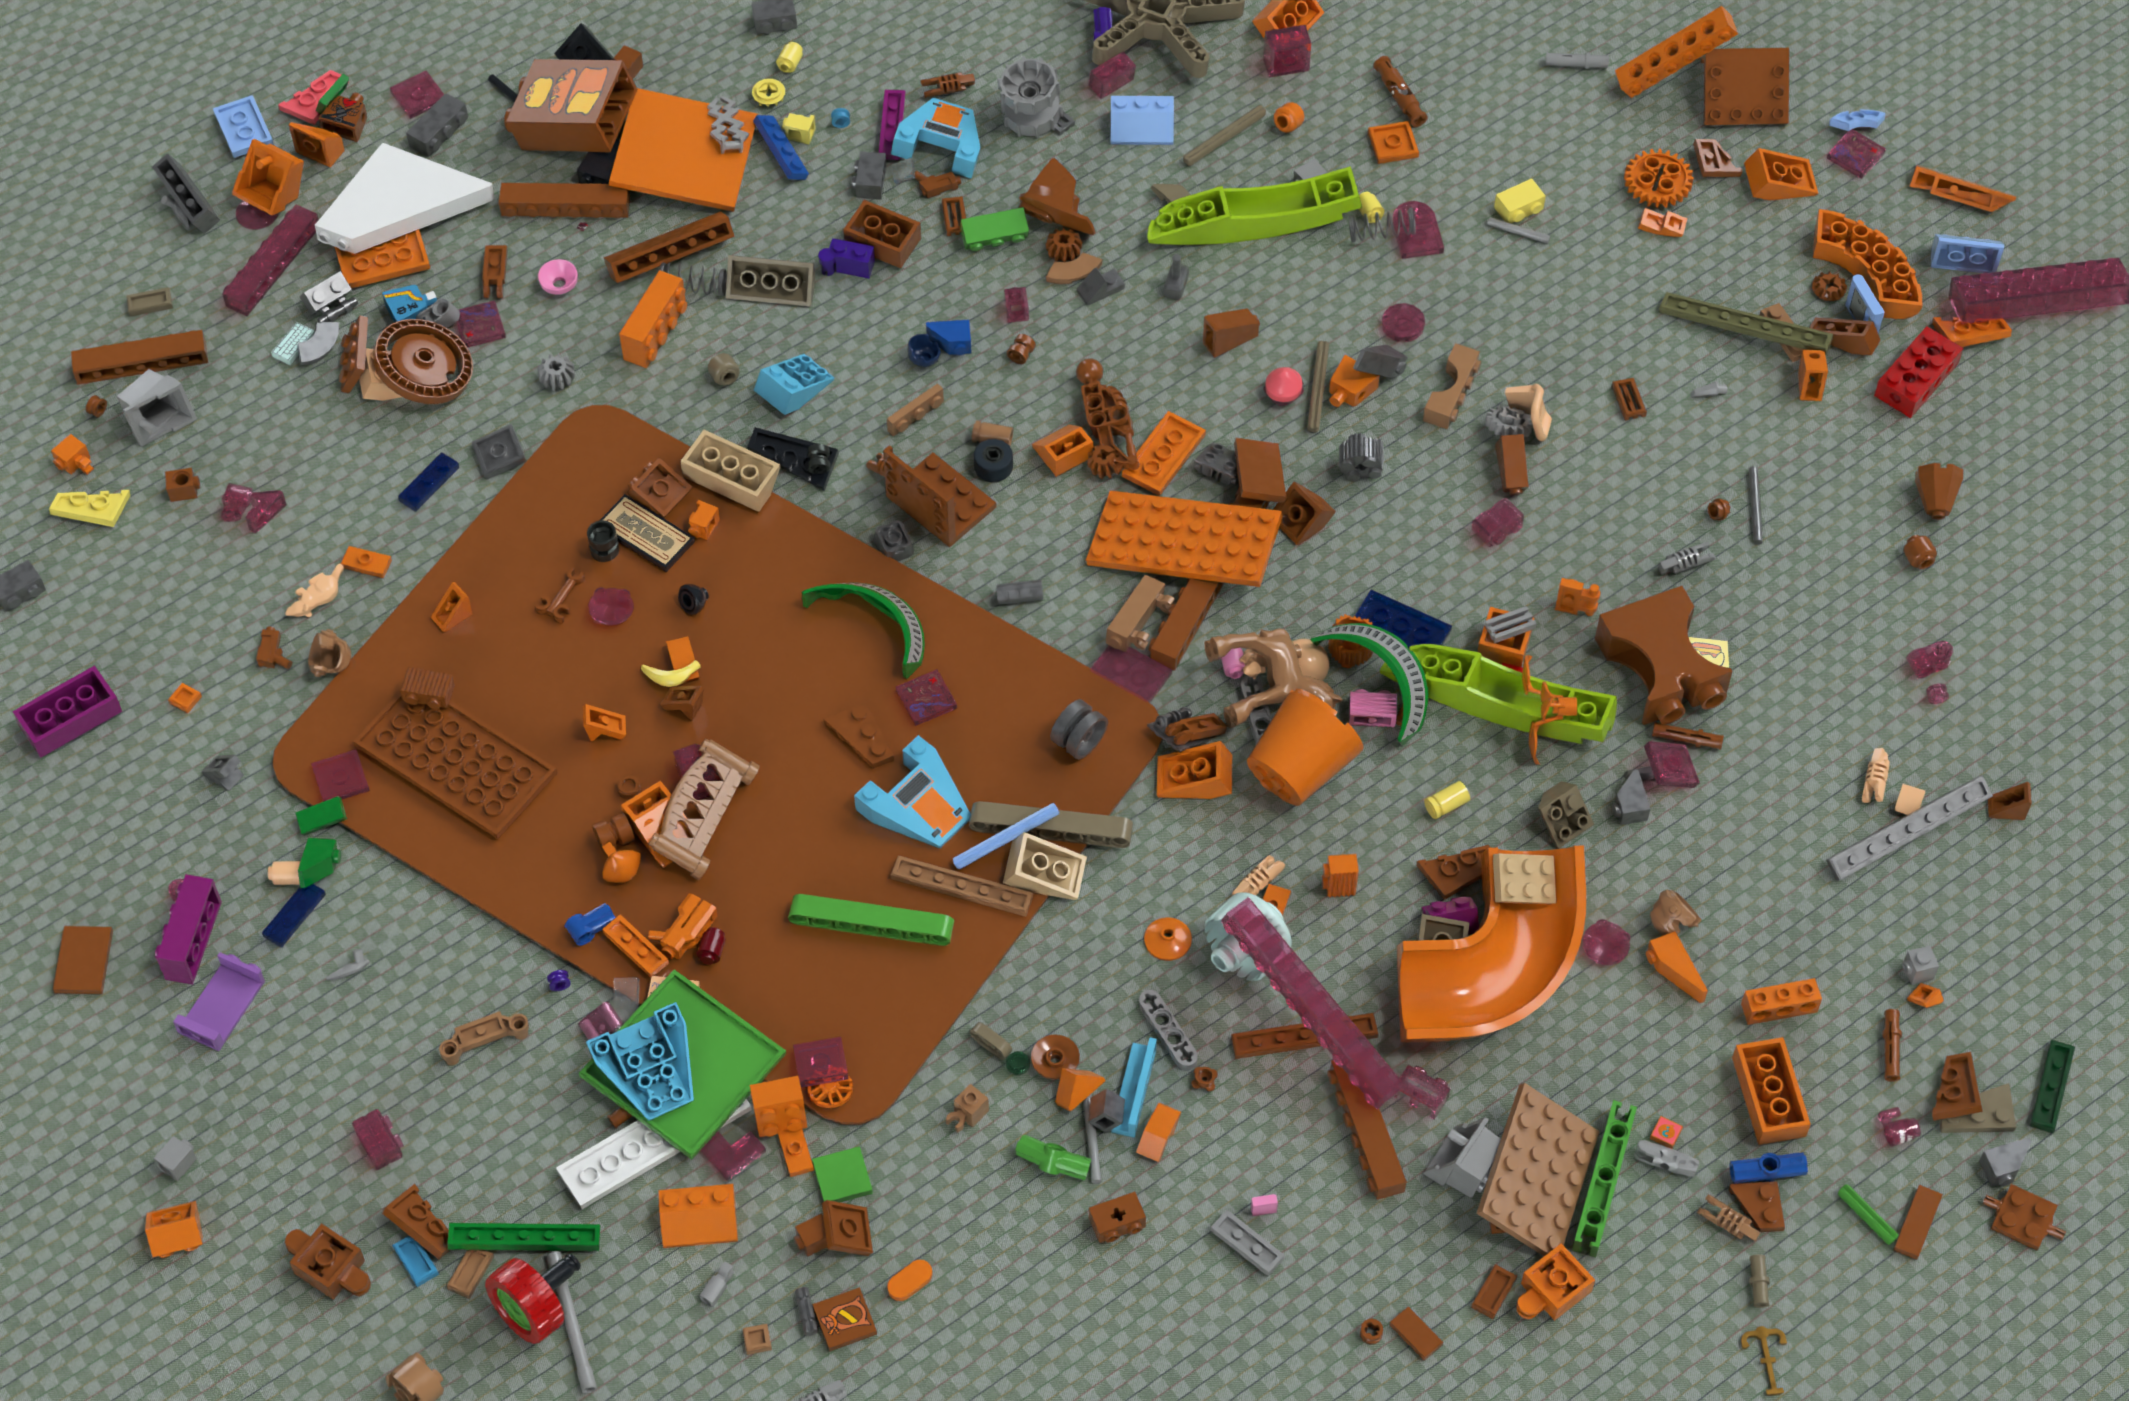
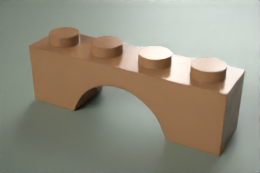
(1443, 405)

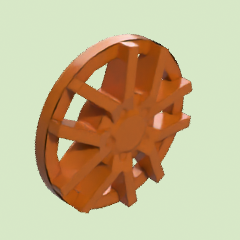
(829, 1091)

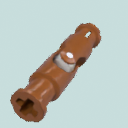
(1400, 91)

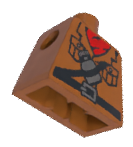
(345, 117)

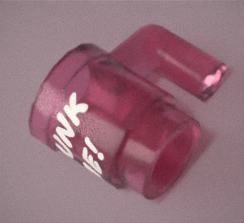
(1900, 1130)

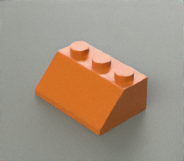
(1287, 13)
(698, 1215)

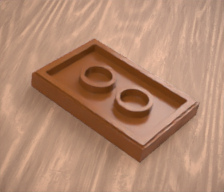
(83, 960)

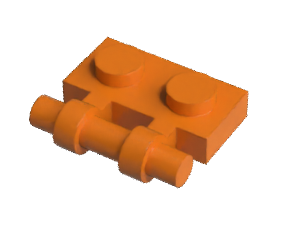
(1570, 597)

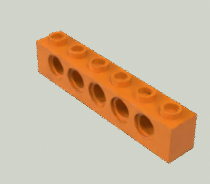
(1676, 52)

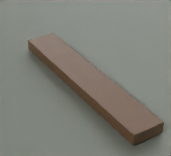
(962, 886)

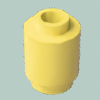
(789, 57)
(1370, 206)

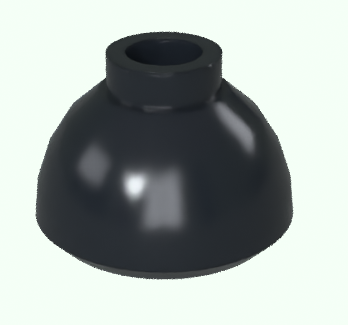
(692, 598)

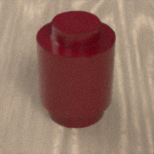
(711, 946)

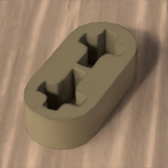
(991, 1040)

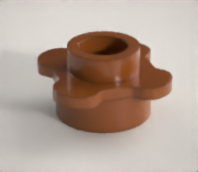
(1204, 1072)

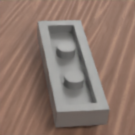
(1247, 1243)

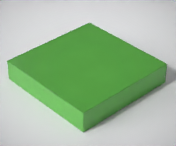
(842, 1175)

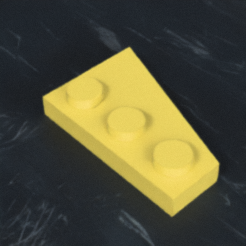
(94, 508)

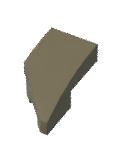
(1169, 191)

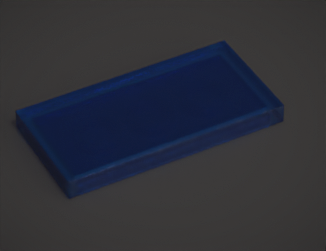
(1403, 621)

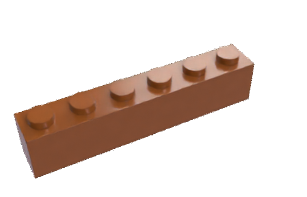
(563, 200)
(669, 247)
(138, 356)
(1369, 1136)

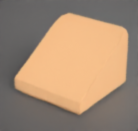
(1909, 799)

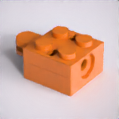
(1554, 1285)

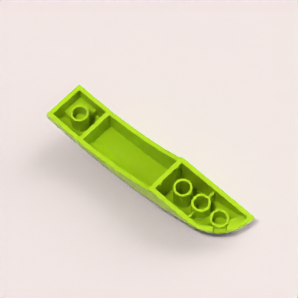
(1255, 212)
(1497, 694)

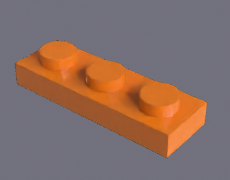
(635, 946)

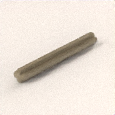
(1224, 135)
(1318, 386)

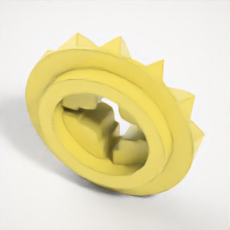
(761, 88)

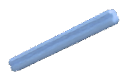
(1005, 836)

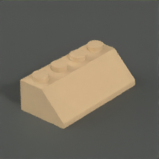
(730, 470)

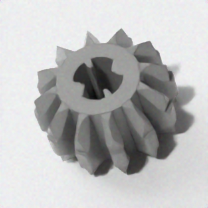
(556, 372)

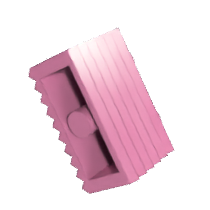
(1372, 708)

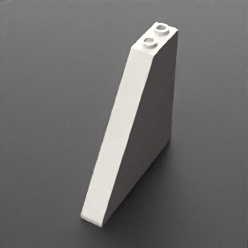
(395, 197)

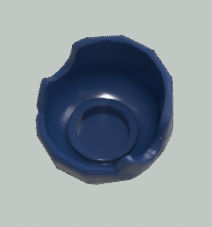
(923, 351)

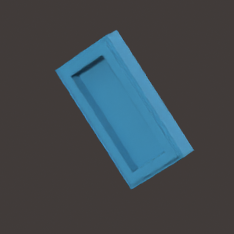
(415, 1260)

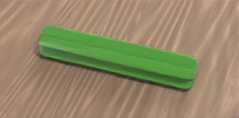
(1868, 1214)

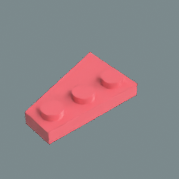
(305, 103)

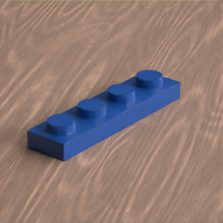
(781, 147)

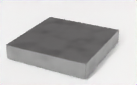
(499, 451)

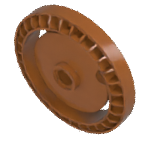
(422, 360)

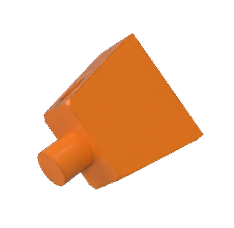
(1812, 364)
(1351, 385)

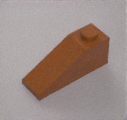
(1850, 335)

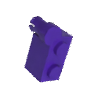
(849, 258)

